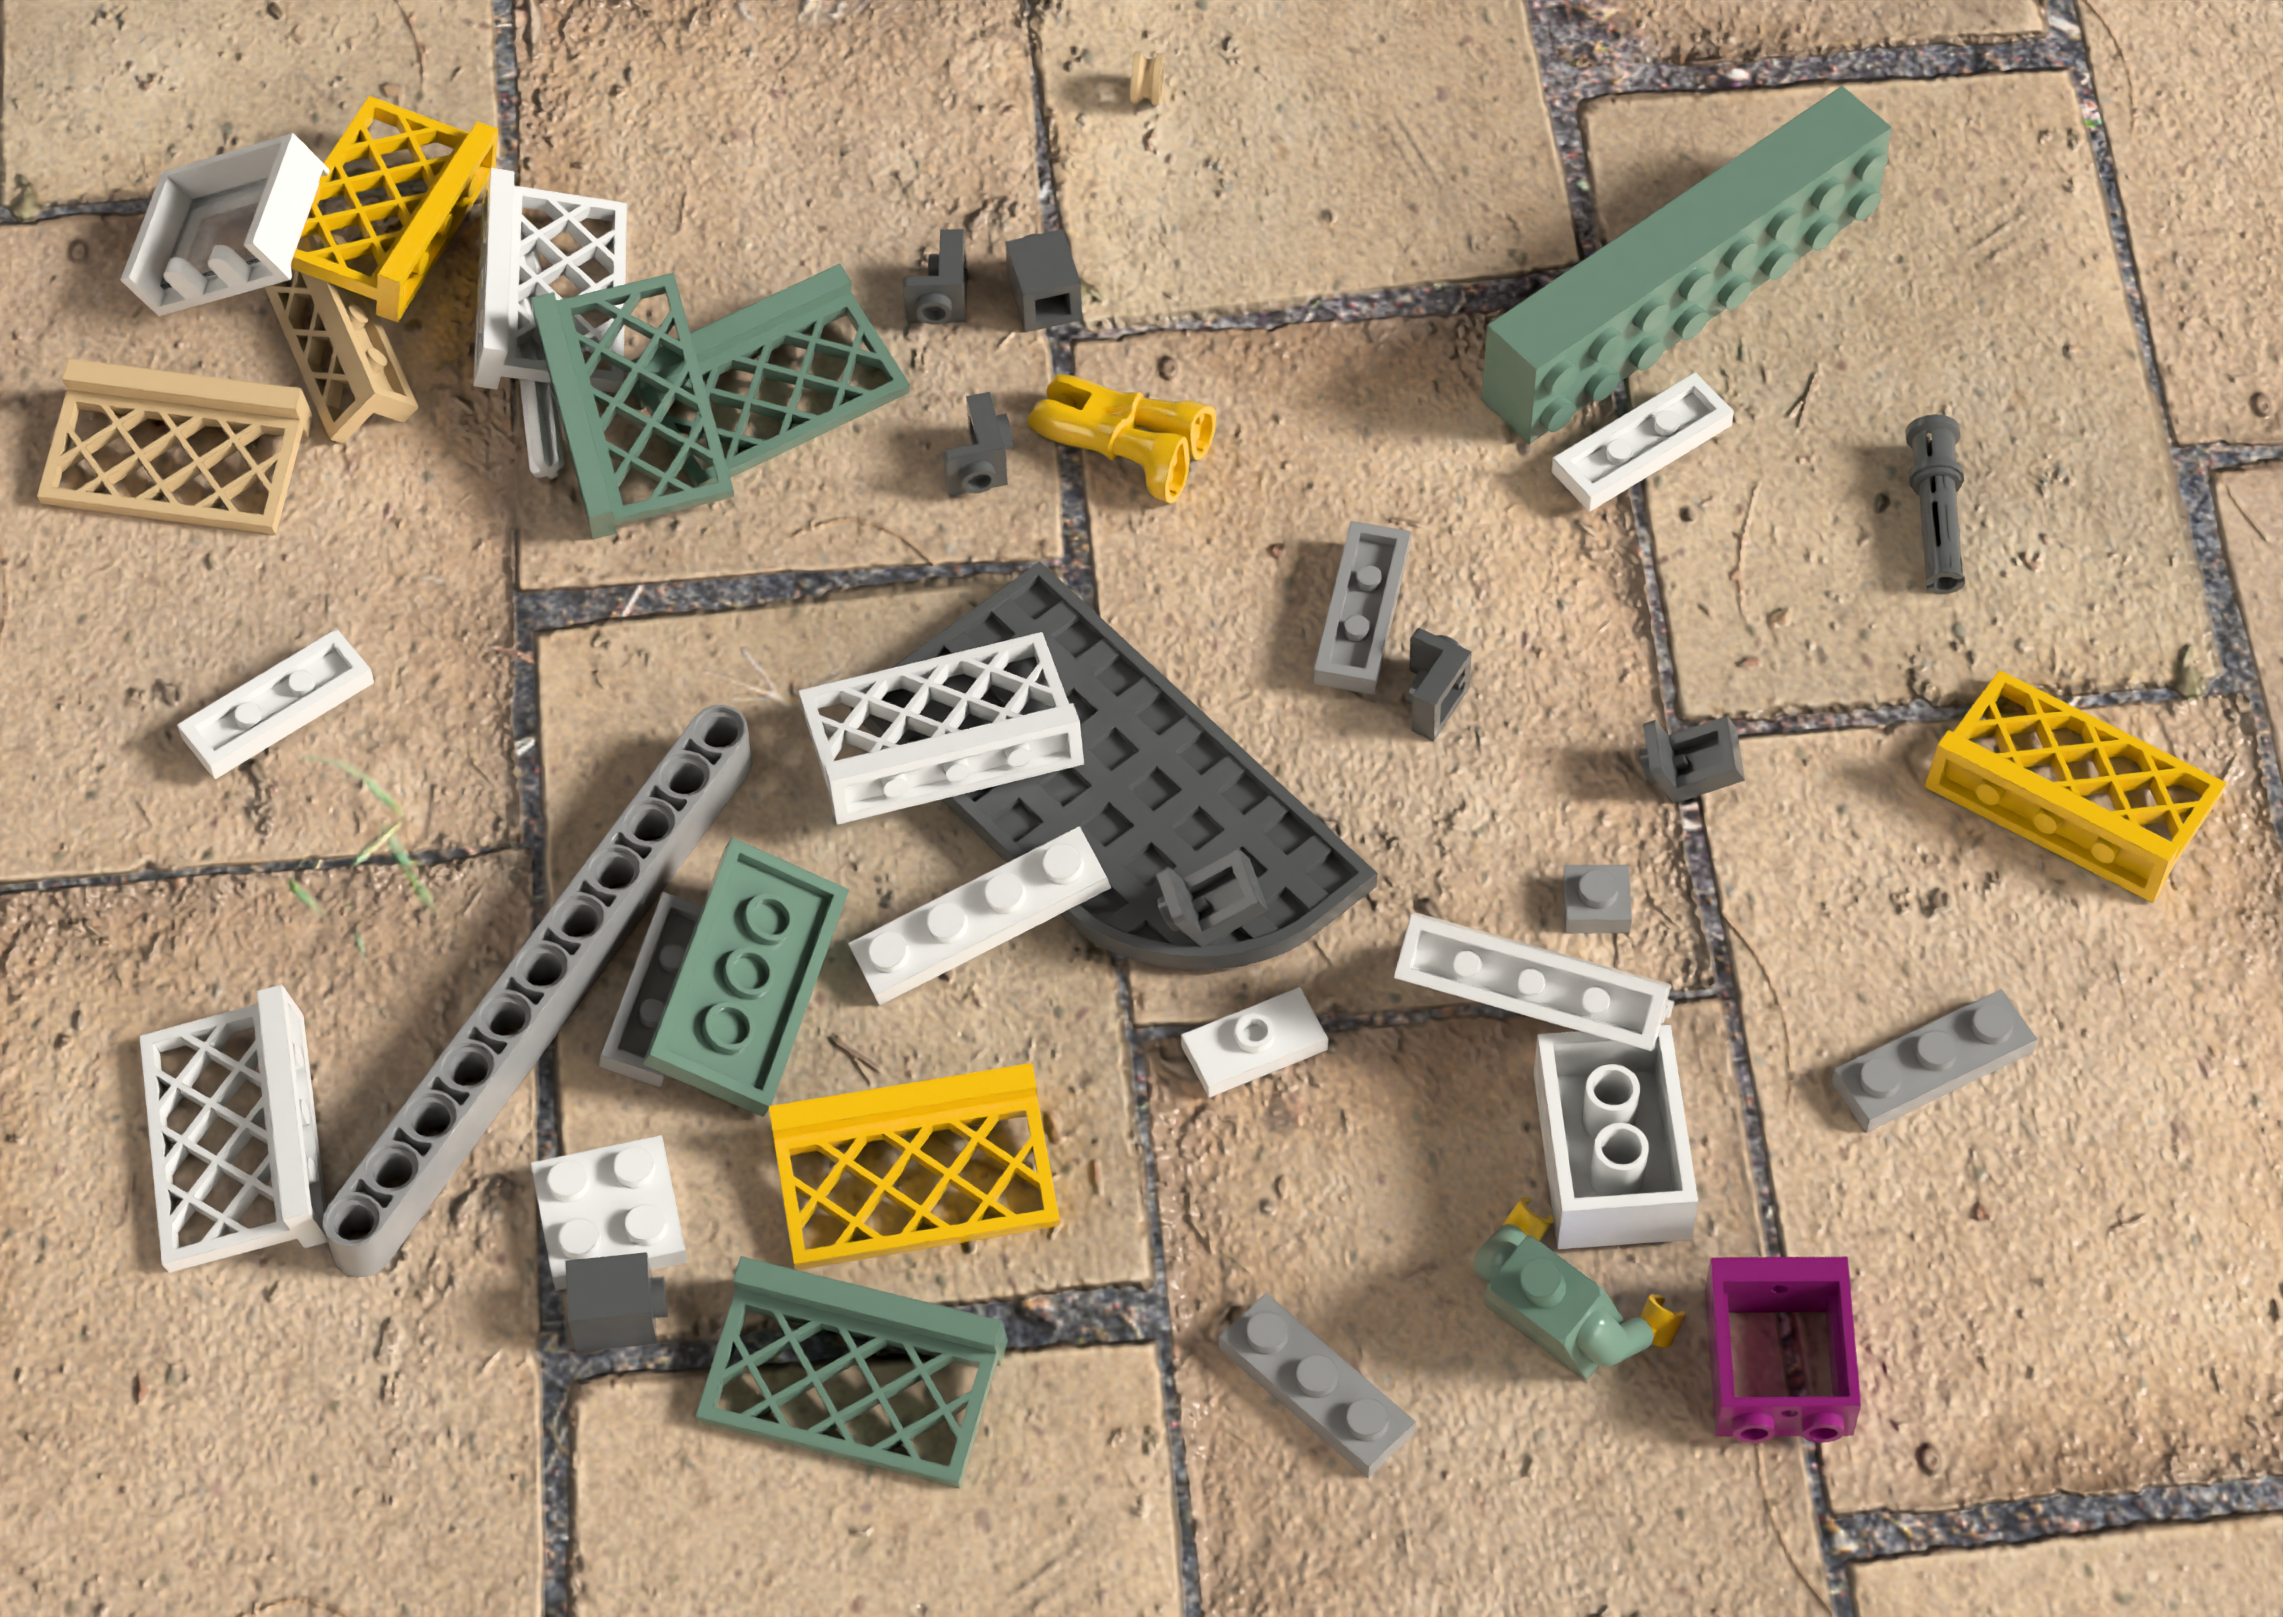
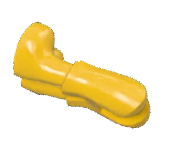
(1109, 423)

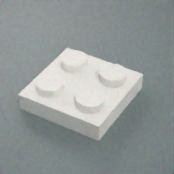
(609, 1206)

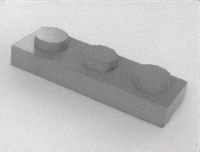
(1362, 607)
(649, 989)
(1933, 1060)
(1317, 1385)

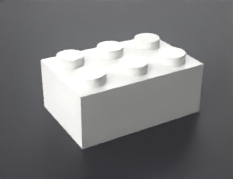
(1614, 1140)

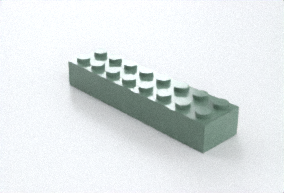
(1684, 265)

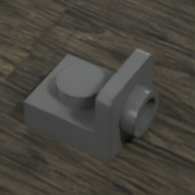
(942, 293)
(1440, 681)

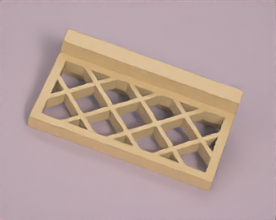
(183, 399)

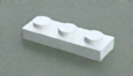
(1642, 441)
(275, 703)

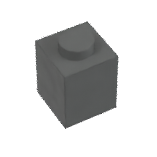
(1043, 280)
(614, 1301)

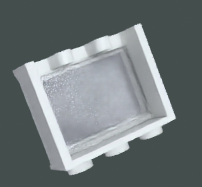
(223, 225)

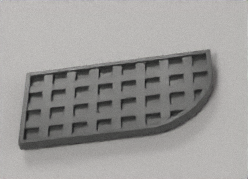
(1152, 789)

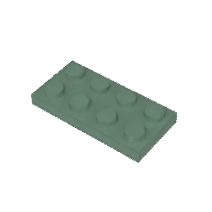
(746, 977)

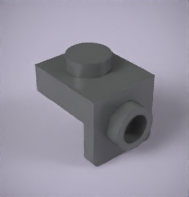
(983, 463)
(1692, 759)
(1211, 899)

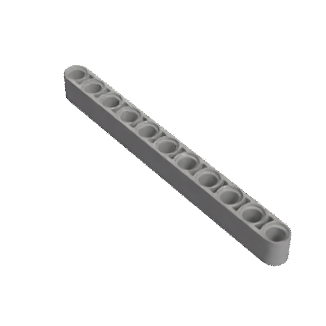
(534, 1009)

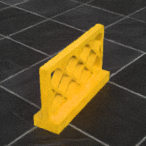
(434, 216)
(2056, 812)
(905, 1111)

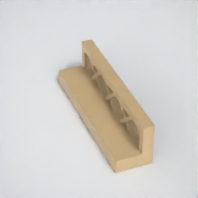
(359, 355)

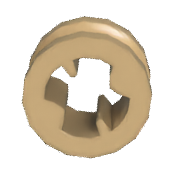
(1147, 78)

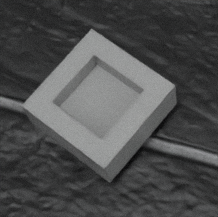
(1597, 899)

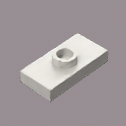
(1254, 1042)

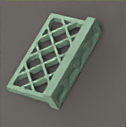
(756, 332)
(580, 415)
(867, 1315)

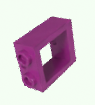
(1776, 1287)

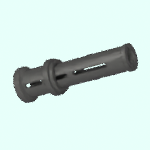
(1936, 480)

